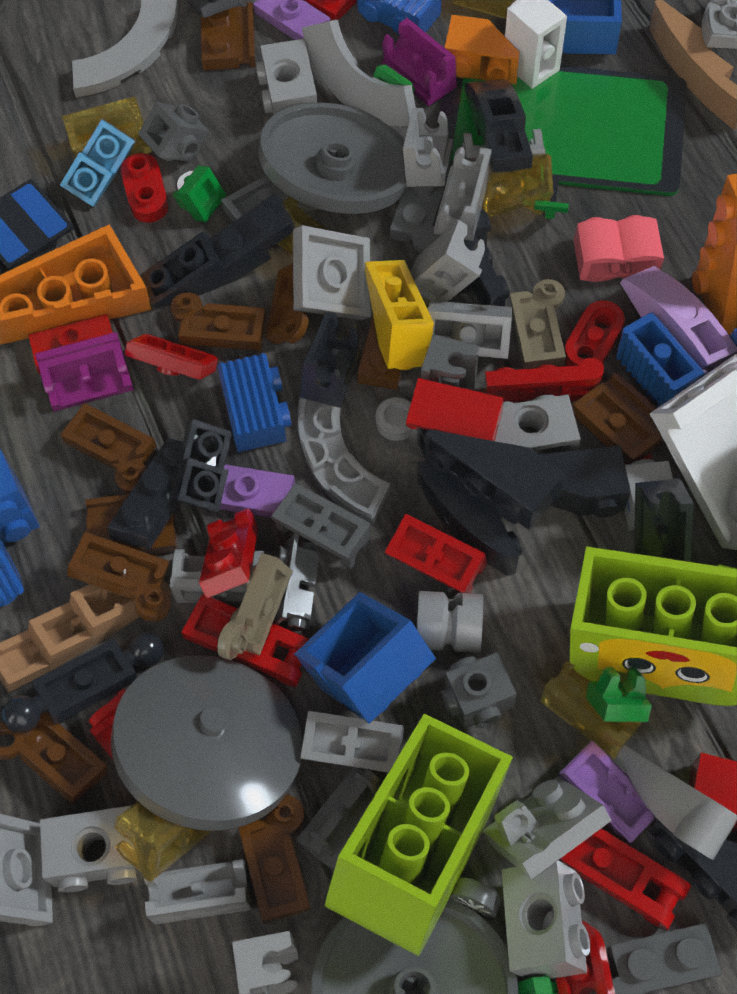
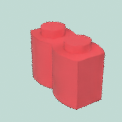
(617, 248)

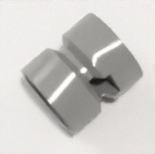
(451, 621)

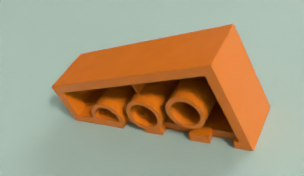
(717, 265)
(69, 286)

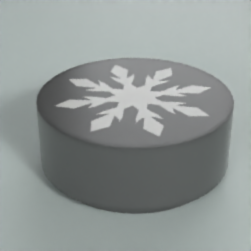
(477, 897)

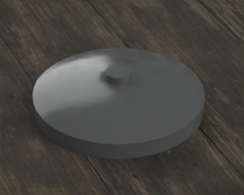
(334, 158)
(206, 742)
(458, 958)

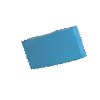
(98, 163)

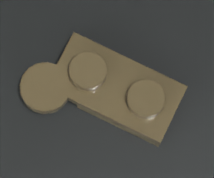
(537, 324)
(255, 616)

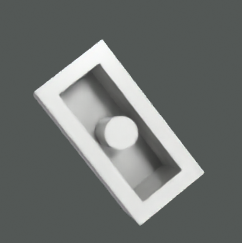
(538, 34)

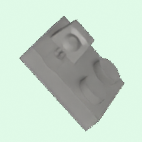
(330, 273)
(545, 826)
(23, 892)

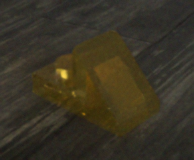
(519, 188)

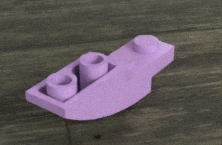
(682, 315)

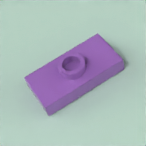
(289, 15)
(255, 490)
(607, 783)

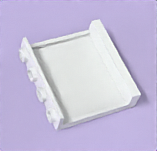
(702, 438)

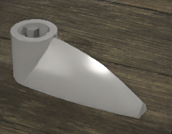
(679, 806)

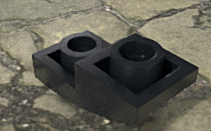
(201, 466)

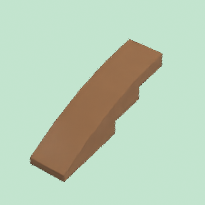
(687, 54)
(64, 634)

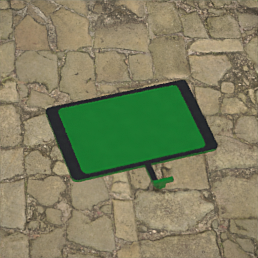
(596, 127)

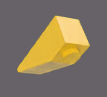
(399, 314)

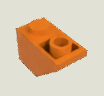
(481, 50)

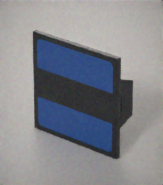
(29, 224)

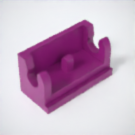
(421, 62)
(84, 371)

